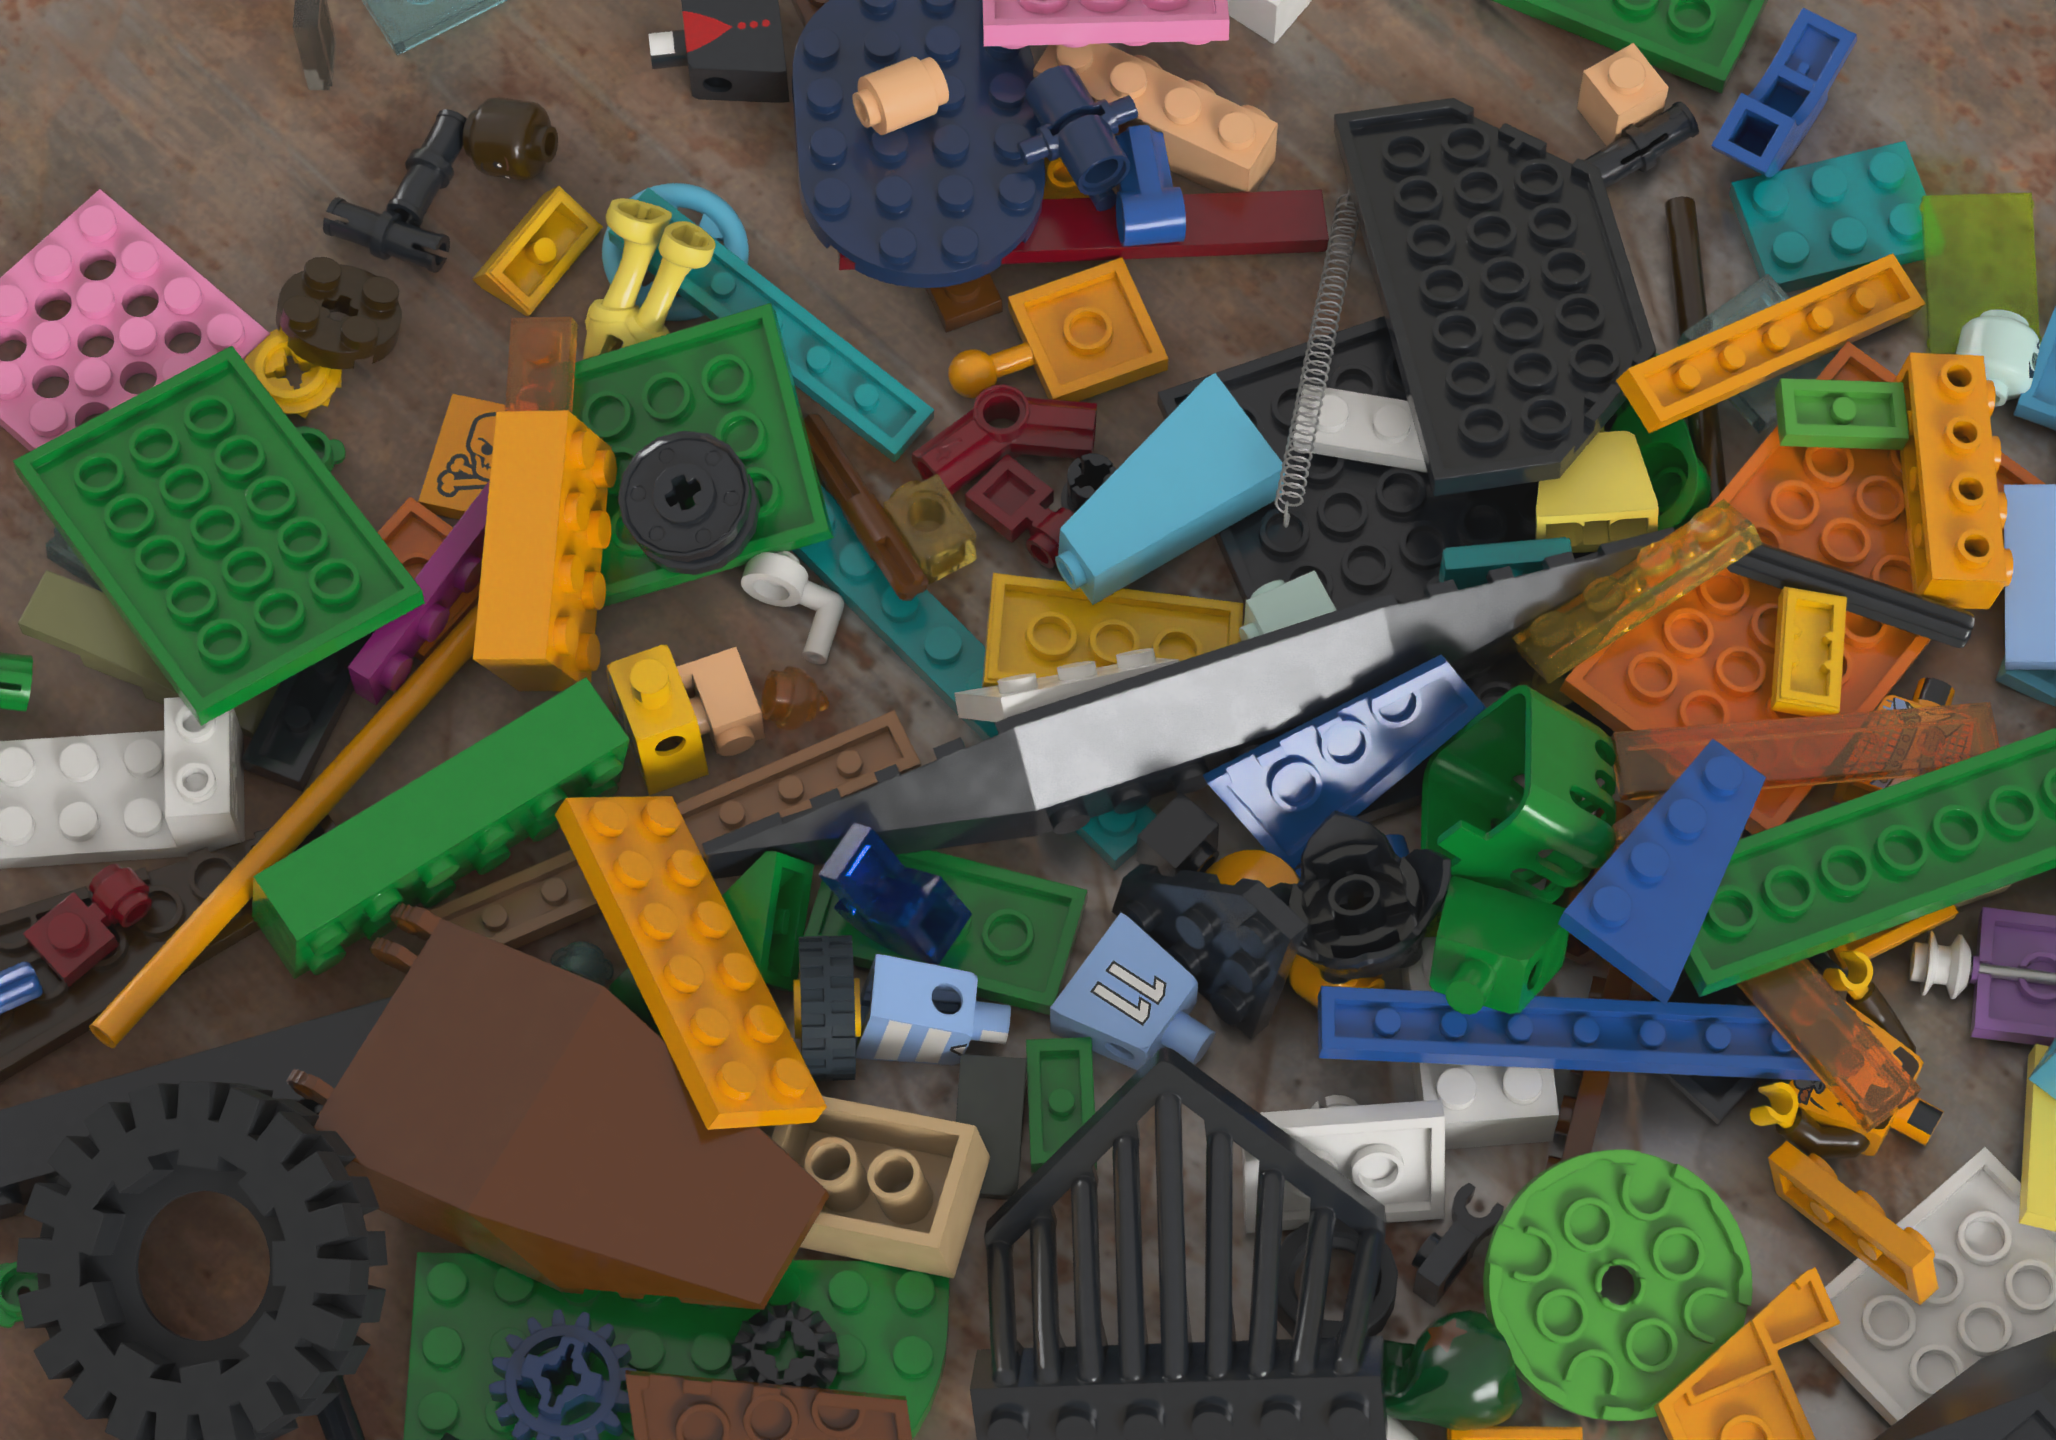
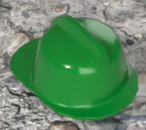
(1673, 469)

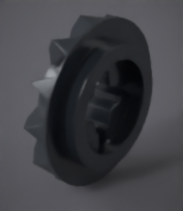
(810, 1335)

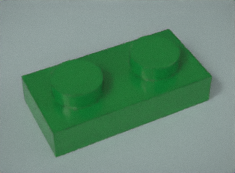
(1058, 1093)

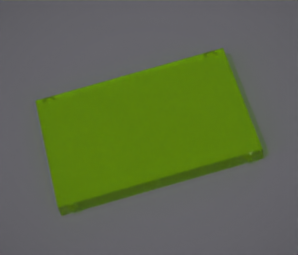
(1977, 261)

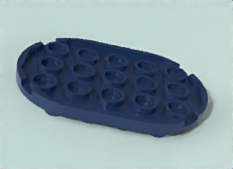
(936, 195)

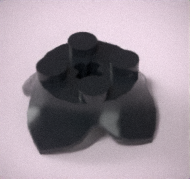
(1363, 899)

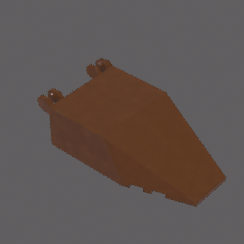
(556, 1132)

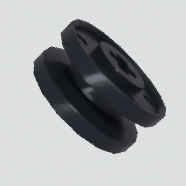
(723, 495)

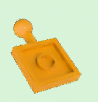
(1077, 334)

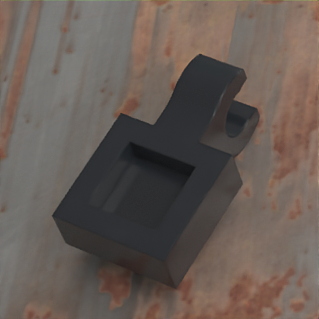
(1445, 1257)

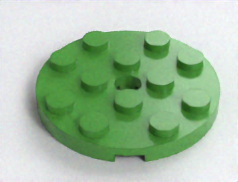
(1550, 1267)

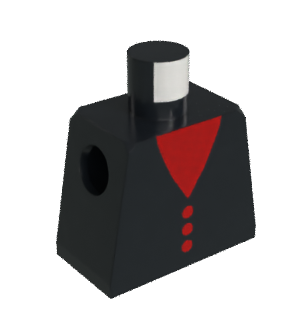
(729, 48)

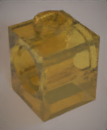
(935, 551)

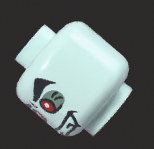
(2008, 351)

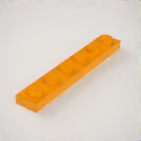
(1769, 343)

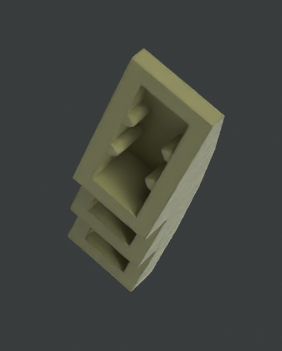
(90, 626)

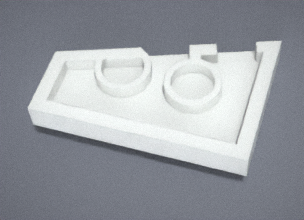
(1026, 692)

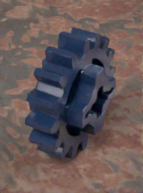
(537, 1373)

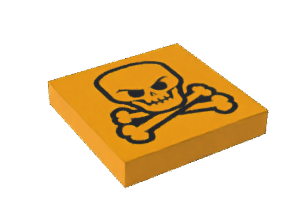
(460, 457)

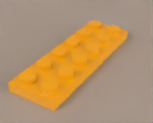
(690, 962)

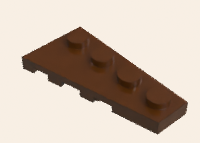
(744, 1410)

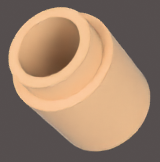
(900, 94)

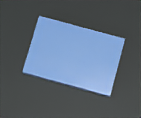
(2032, 590)

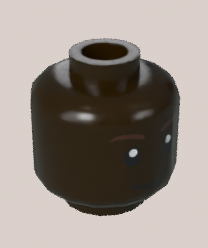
(510, 138)

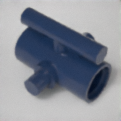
(1078, 133)

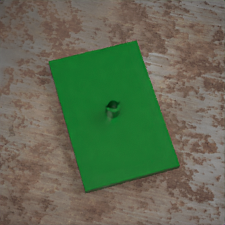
(218, 534)

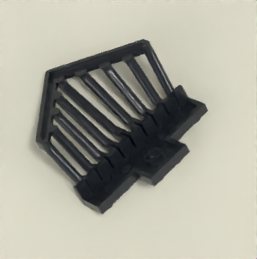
(1180, 1386)

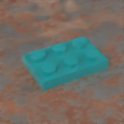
(1832, 216)

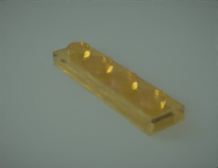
(1637, 590)

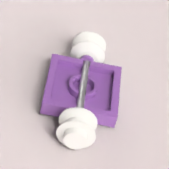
(2009, 974)

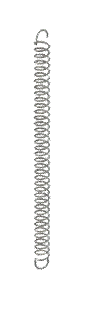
(1298, 486)

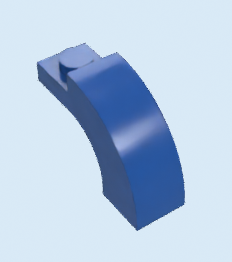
(1783, 106)

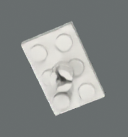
(1382, 1148)

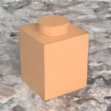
(1621, 93)

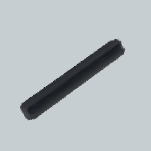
(1864, 595)

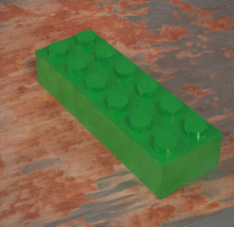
(438, 830)

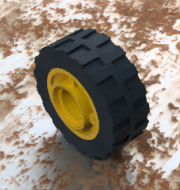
(827, 1007)

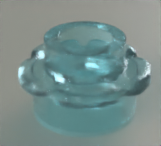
(585, 961)

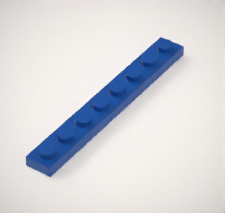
(1556, 1035)

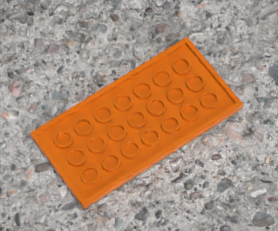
(1715, 646)

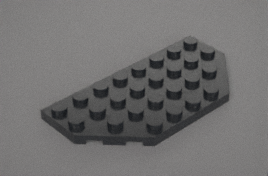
(1493, 289)

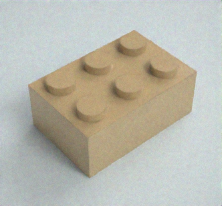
(894, 1183)

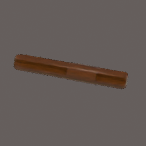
(864, 512)

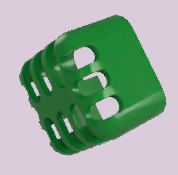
(1473, 785)

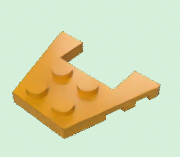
(1743, 1384)

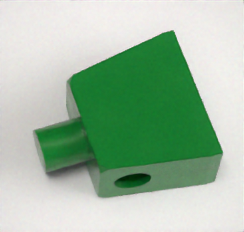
(1495, 948)

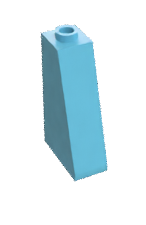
(1172, 493)

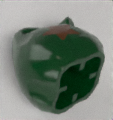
(1453, 1375)

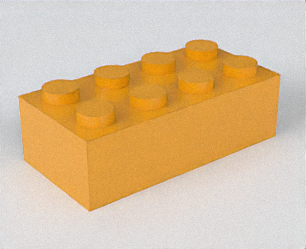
(544, 550)

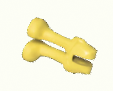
(682, 249)

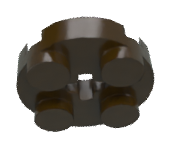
(333, 287)

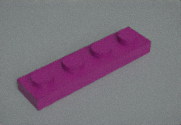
(451, 570)

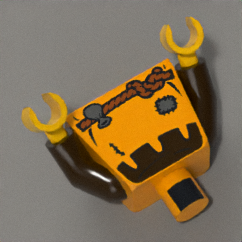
(1809, 1112)

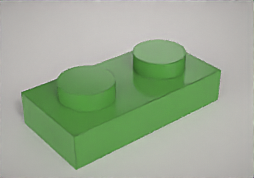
(1841, 414)

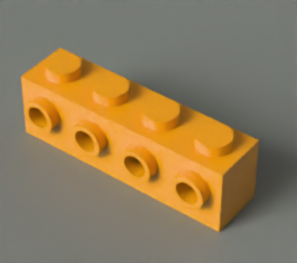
(1952, 481)

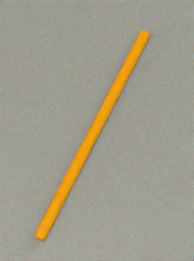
(286, 834)

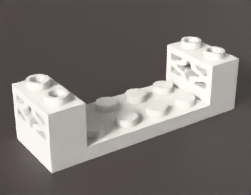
(123, 793)

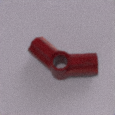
(1039, 429)

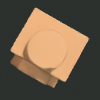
(723, 701)

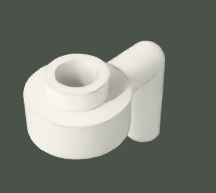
(784, 583)

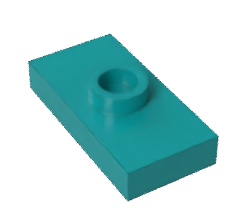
(1471, 563)

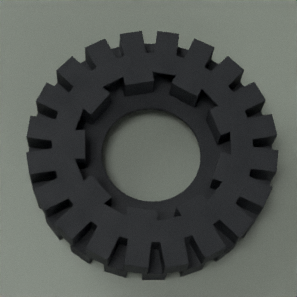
(90, 1243)

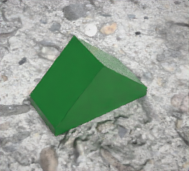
(771, 914)

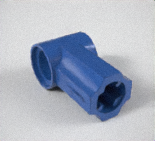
(1146, 201)

